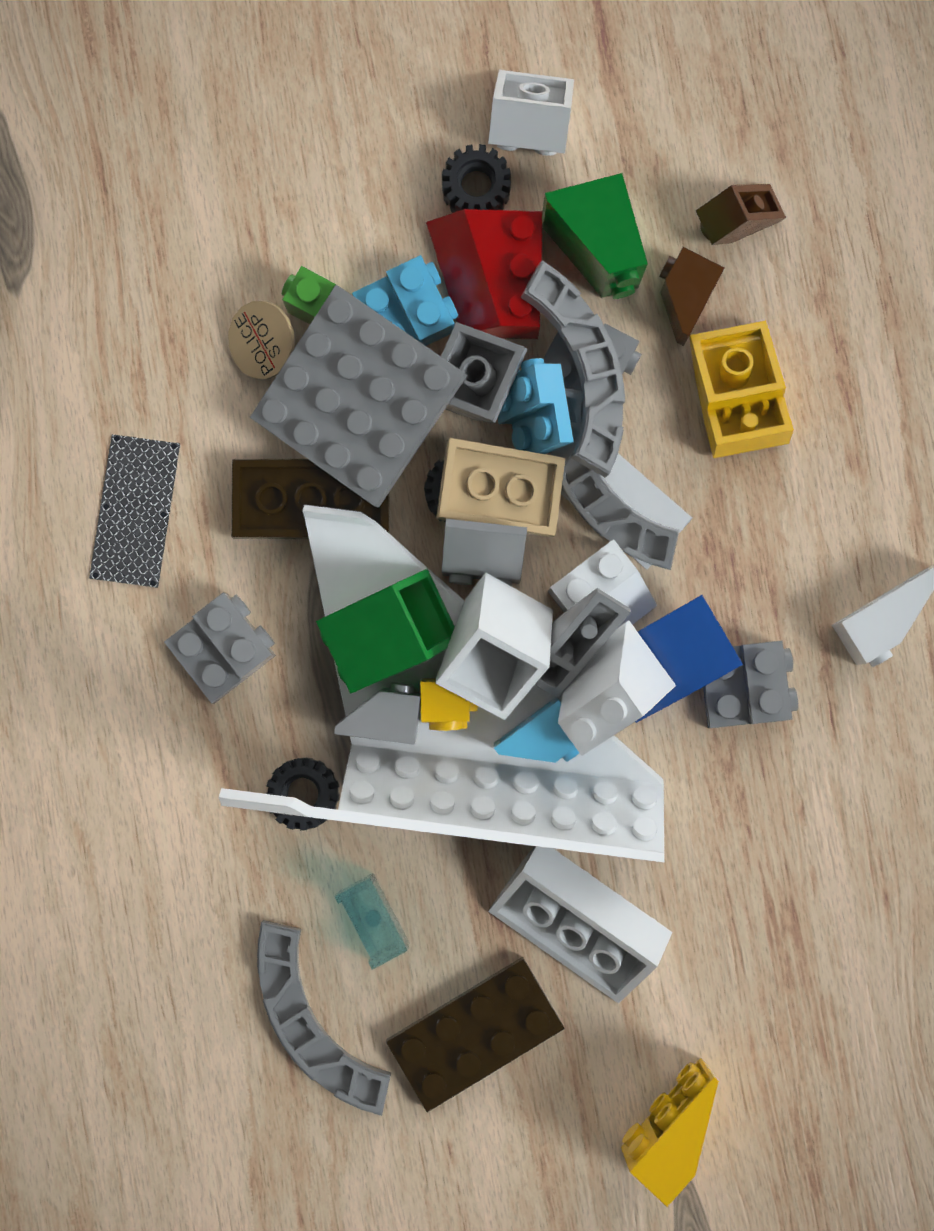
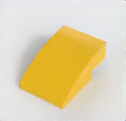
(740, 389)

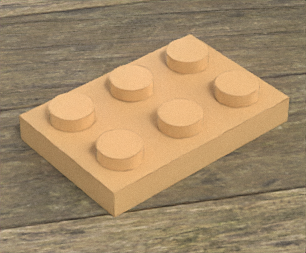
(501, 486)

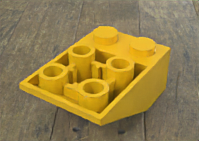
(669, 1142)

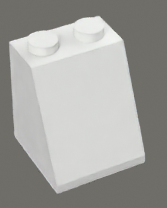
(497, 647)
(612, 690)

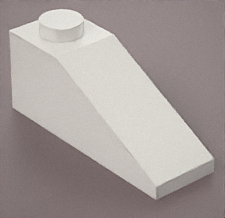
(885, 620)

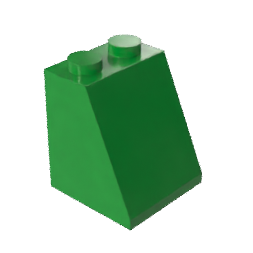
(598, 233)
(387, 631)

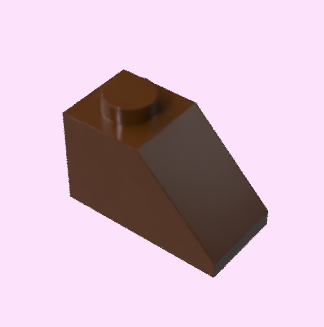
(739, 213)
(687, 289)

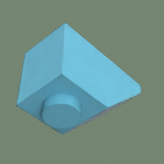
(538, 737)

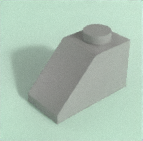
(385, 716)

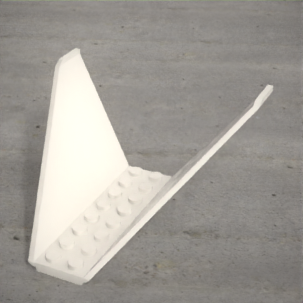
(455, 777)

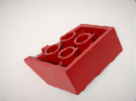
(487, 266)

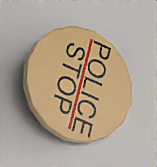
(260, 339)

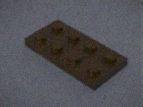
(273, 492)
(475, 1034)

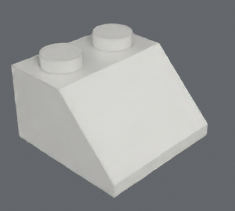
(531, 112)
(613, 574)

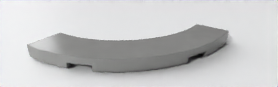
(595, 362)
(605, 509)
(300, 1030)

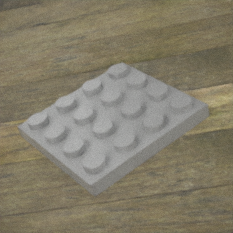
(358, 396)

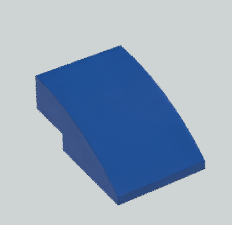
(689, 649)

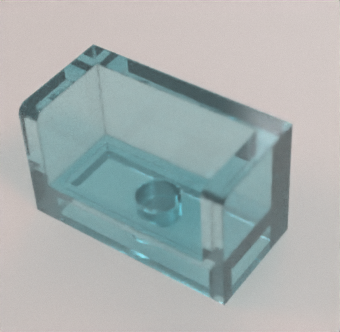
(373, 920)

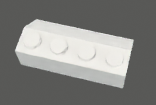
(581, 922)

